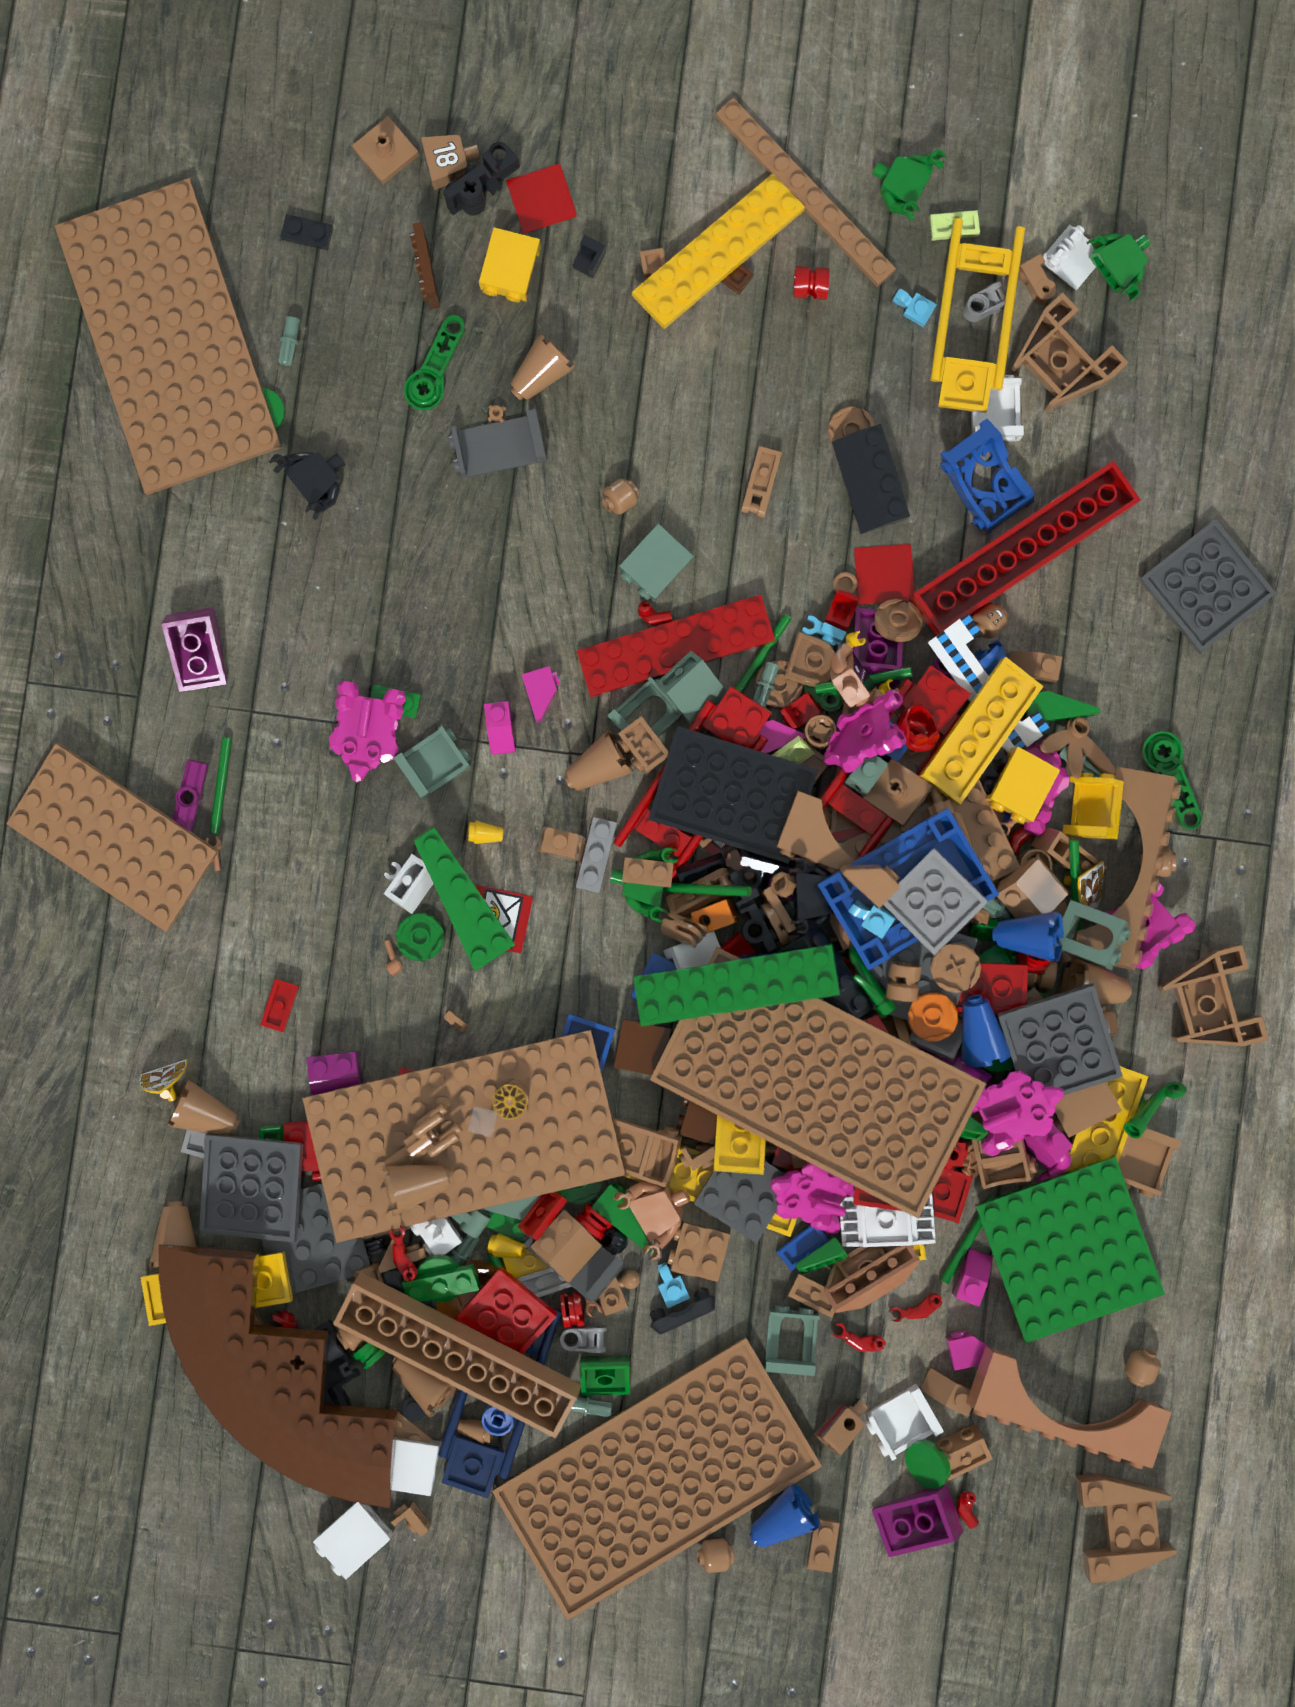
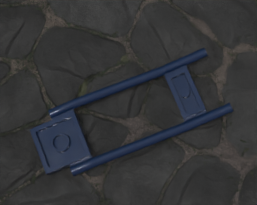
(474, 1464)

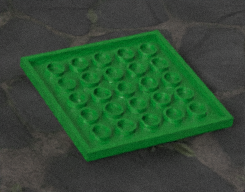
(1070, 1249)

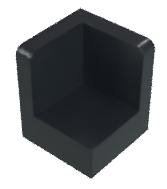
(590, 256)

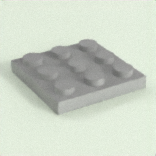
(935, 901)

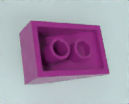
(195, 649)
(878, 652)
(333, 1071)
(918, 1521)

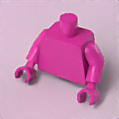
(1050, 1152)

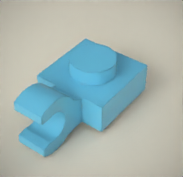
(917, 308)
(828, 632)
(876, 919)
(672, 1288)

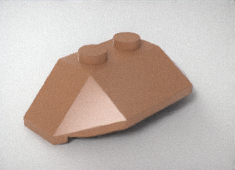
(868, 1275)

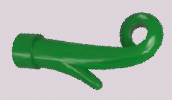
(865, 978)
(1138, 1123)

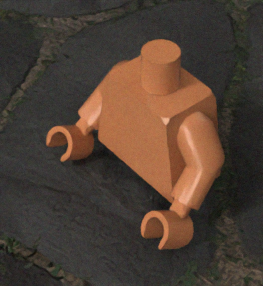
(656, 1211)

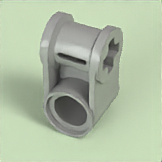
(989, 300)
(585, 1338)

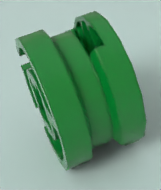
(369, 1354)

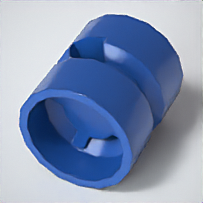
(496, 1421)

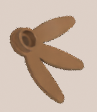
(1076, 743)

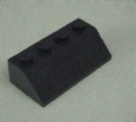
(870, 479)
(852, 996)

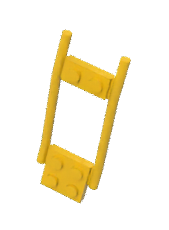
(964, 381)

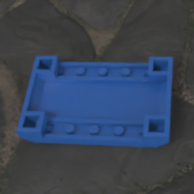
(902, 856)

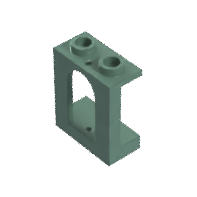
(648, 690)
(1106, 957)
(801, 1367)

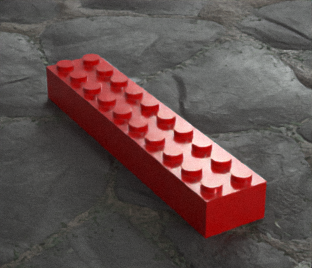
(1025, 548)

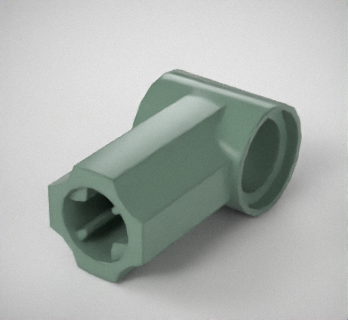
(473, 1222)

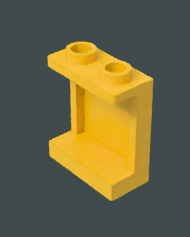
(509, 264)
(1022, 785)
(1095, 807)

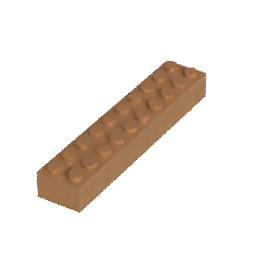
(457, 1354)

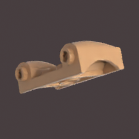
(647, 1152)
(1005, 1167)

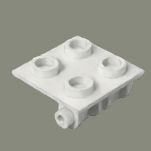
(1070, 258)

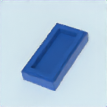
(801, 1246)

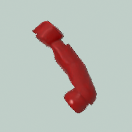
(1018, 838)
(400, 1259)
(922, 1310)
(862, 1343)

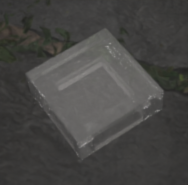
(483, 1121)

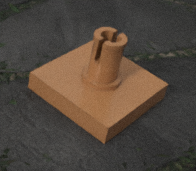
(385, 150)
(898, 792)

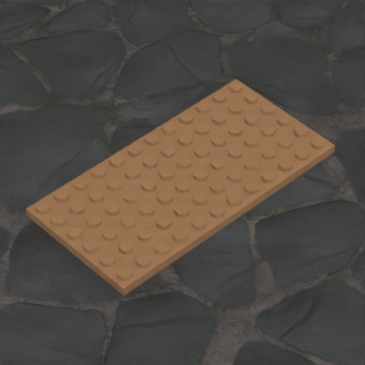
(168, 336)
(826, 1092)
(555, 1145)
(656, 1478)

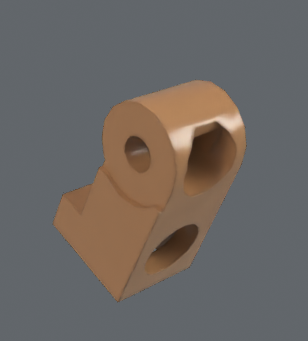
(1036, 281)

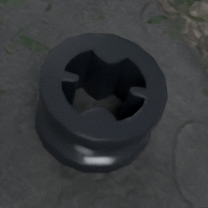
(376, 1246)

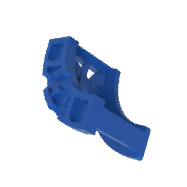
(980, 443)

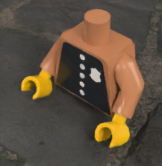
(850, 676)

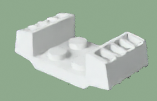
(885, 1227)

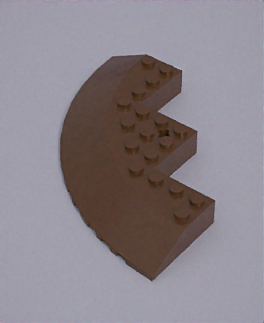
(261, 1388)

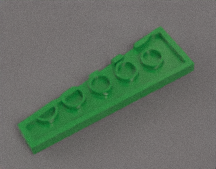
(470, 914)

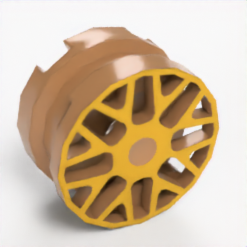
(510, 1101)

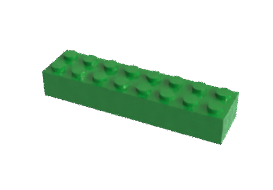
(736, 985)

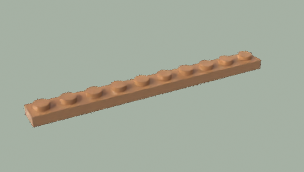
(816, 202)

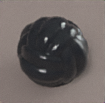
(614, 1241)

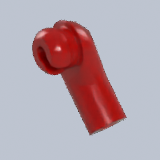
(651, 616)
(964, 1509)

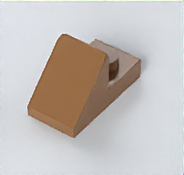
(413, 1251)

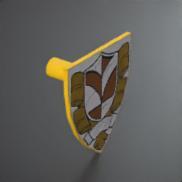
(1090, 885)
(162, 1080)

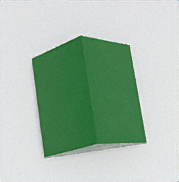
(605, 1375)

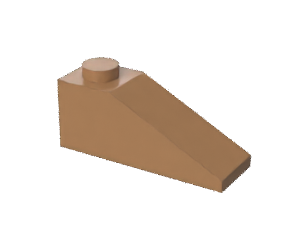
(1057, 847)

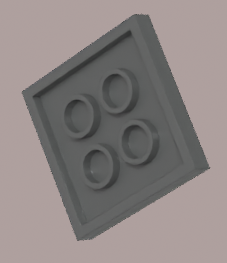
(741, 1200)

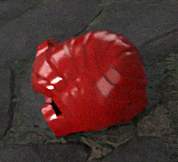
(918, 728)

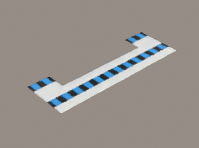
(969, 674)

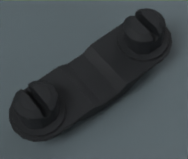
(663, 1323)

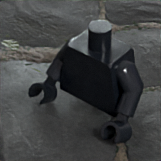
(313, 478)
(810, 904)

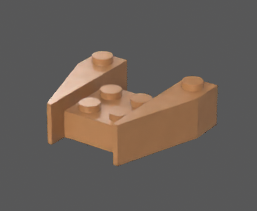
(1060, 360)
(1207, 1001)
(1129, 1526)

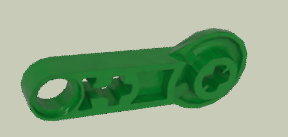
(434, 369)
(1172, 767)

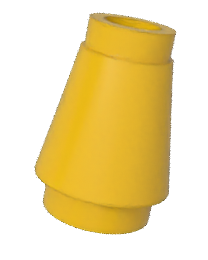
(484, 833)
(505, 1247)

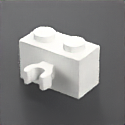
(409, 883)
(439, 1235)

